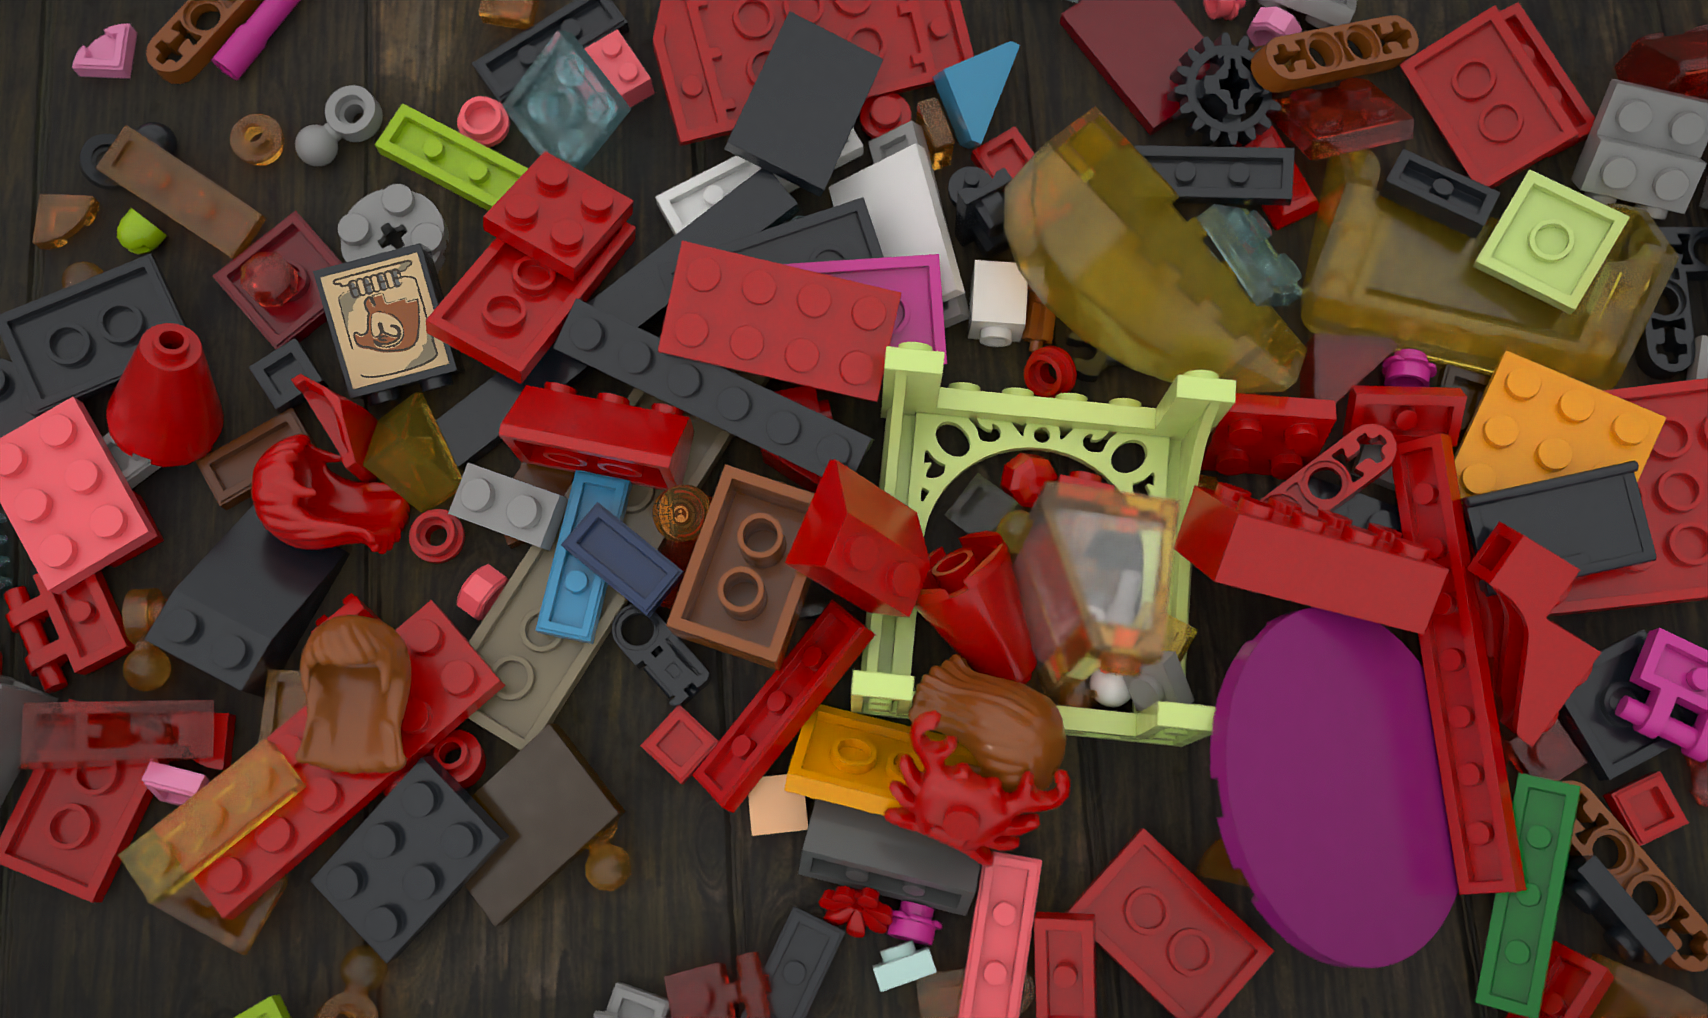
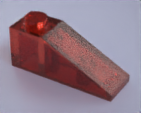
(114, 733)

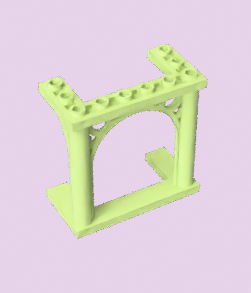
(1174, 450)

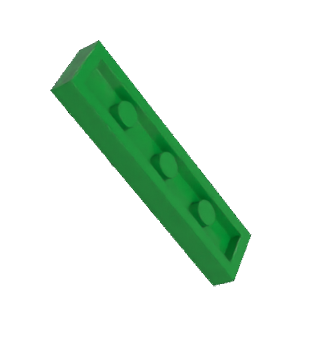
(1526, 920)

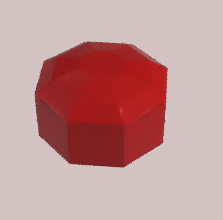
(1025, 477)

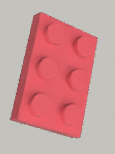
(68, 496)

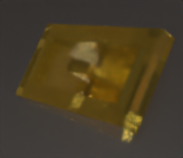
(413, 455)

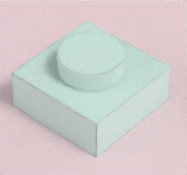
(903, 964)

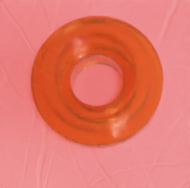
(265, 149)

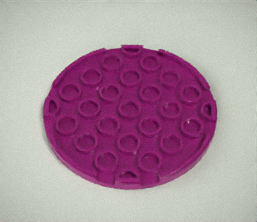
(1334, 788)

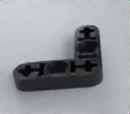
(1681, 336)

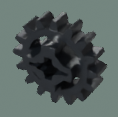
(1208, 101)

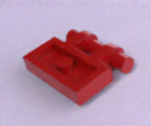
(85, 622)

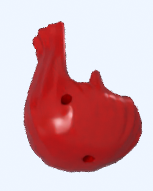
(317, 508)

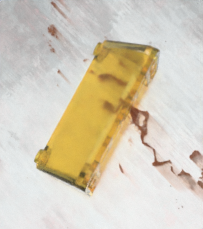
(1414, 281)

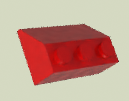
(599, 435)

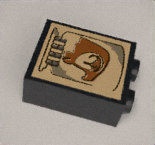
(379, 324)

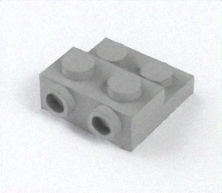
(1644, 149)

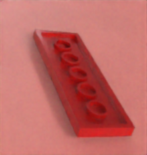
(445, 690)

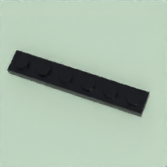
(710, 392)

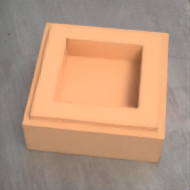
(774, 809)

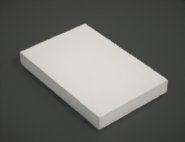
(905, 211)

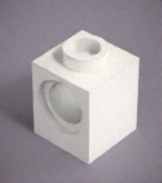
(997, 303)

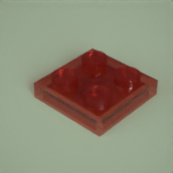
(1342, 119)

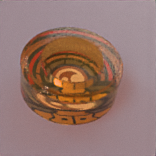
(680, 512)

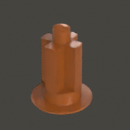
(1039, 322)

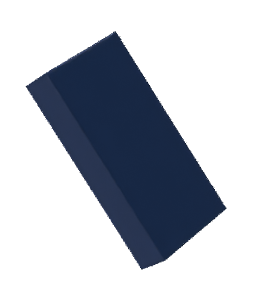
(623, 559)

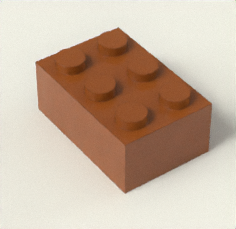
(737, 581)

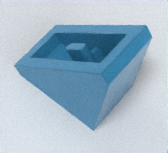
(973, 90)

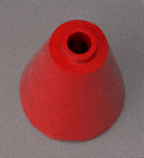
(166, 399)
(978, 607)

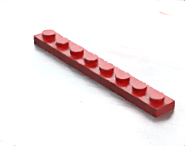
(1459, 676)

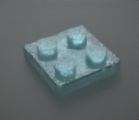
(566, 103)
(1246, 248)

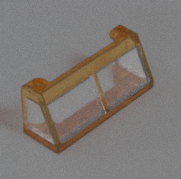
(1094, 584)

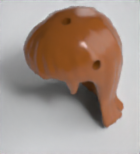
(355, 696)
(997, 720)

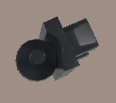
(980, 209)

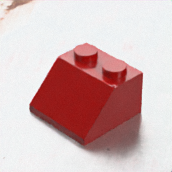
(861, 544)

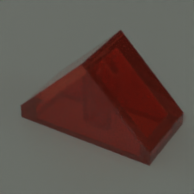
(1339, 362)

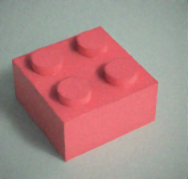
(621, 68)

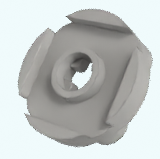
(388, 211)

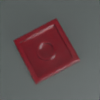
(304, 310)

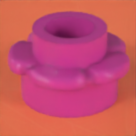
(1408, 369)
(914, 923)

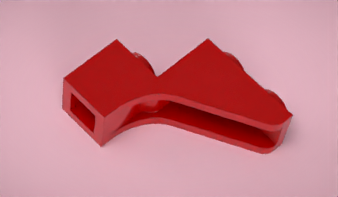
(1537, 656)

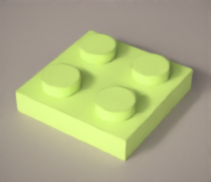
(1551, 241)

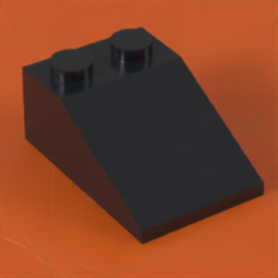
(246, 605)

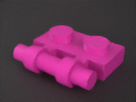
(1673, 674)

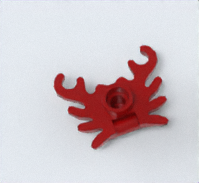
(962, 805)

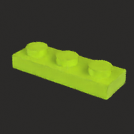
(448, 157)

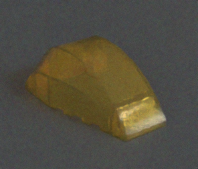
(1128, 270)

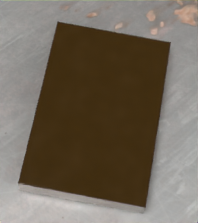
(550, 810)

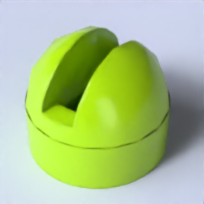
(138, 233)

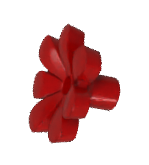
(857, 908)

